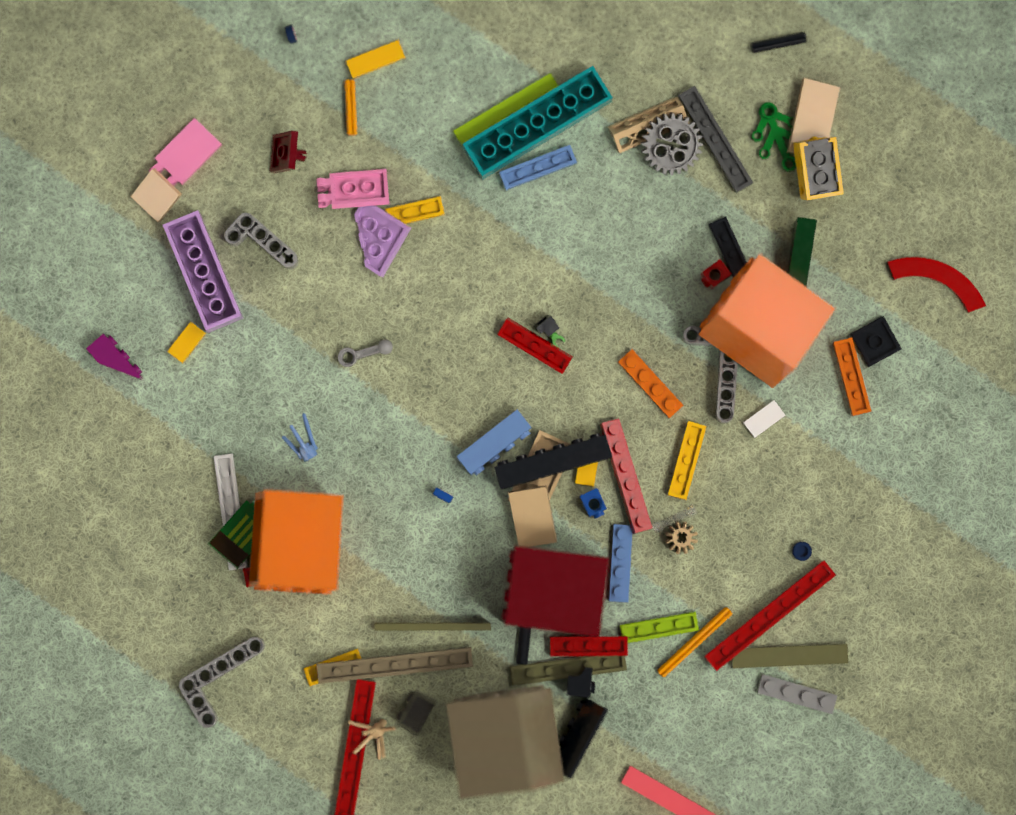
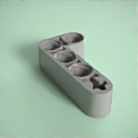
(264, 243)

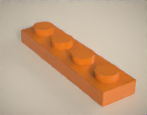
(852, 376)
(650, 383)

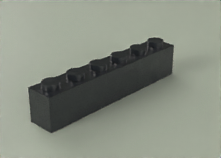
(552, 462)

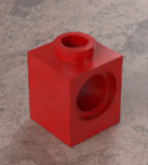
(719, 267)

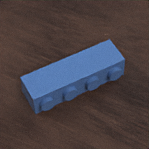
(494, 442)

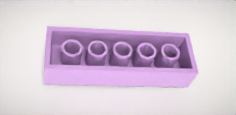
(203, 271)

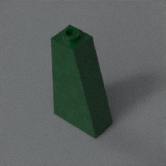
(801, 249)

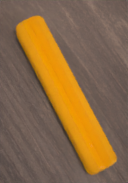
(350, 100)

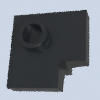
(582, 684)

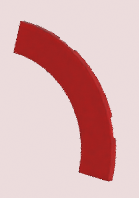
(941, 273)

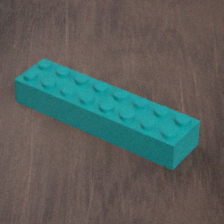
(537, 122)

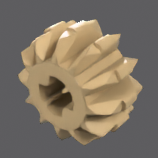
(674, 537)

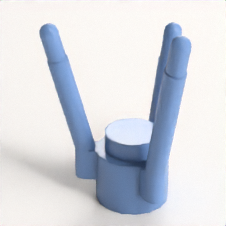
(306, 450)

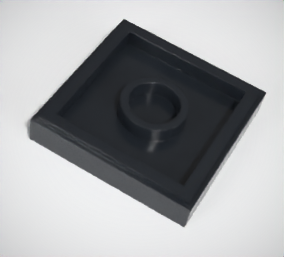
(875, 341)

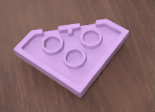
(379, 237)

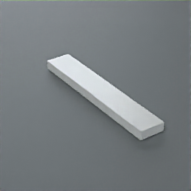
(227, 491)

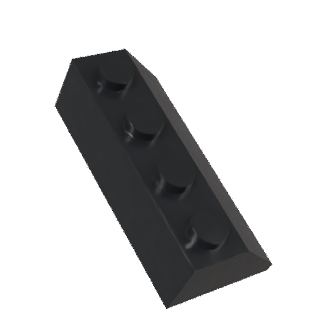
(580, 735)

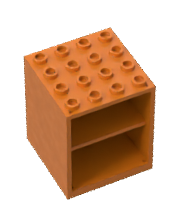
(765, 320)
(296, 542)

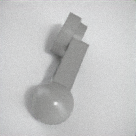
(383, 347)

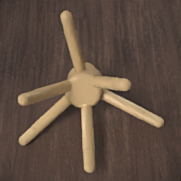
(375, 731)

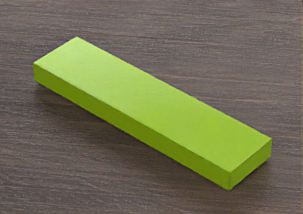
(660, 627)

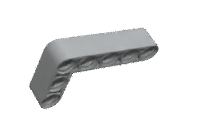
(722, 385)
(215, 673)

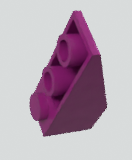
(108, 355)

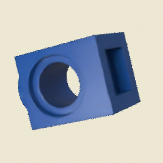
(593, 494)

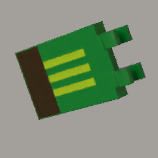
(235, 537)

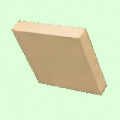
(156, 195)

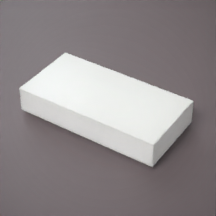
(764, 419)

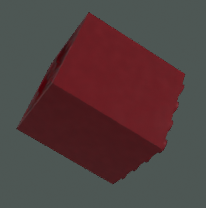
(556, 591)

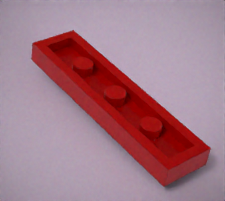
(535, 345)
(589, 646)

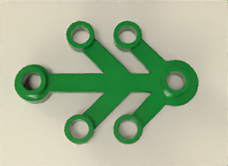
(776, 133)

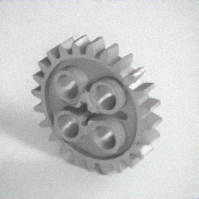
(677, 127)

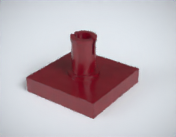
(285, 152)

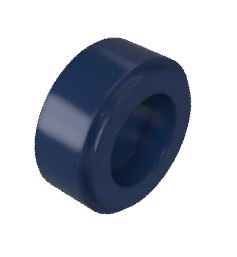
(291, 35)
(801, 551)

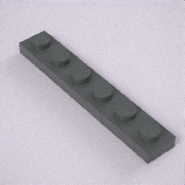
(715, 139)

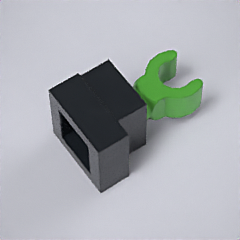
(549, 327)

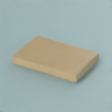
(532, 516)

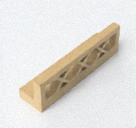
(631, 126)

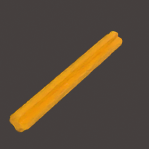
(694, 642)

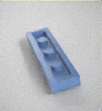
(538, 167)
(620, 563)

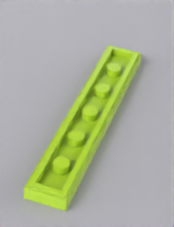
(505, 108)

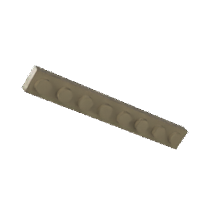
(394, 665)

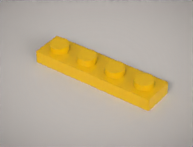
(687, 460)

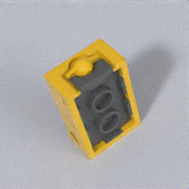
(818, 168)

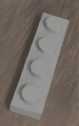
(797, 694)

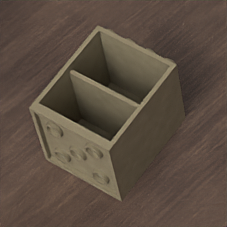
(505, 741)

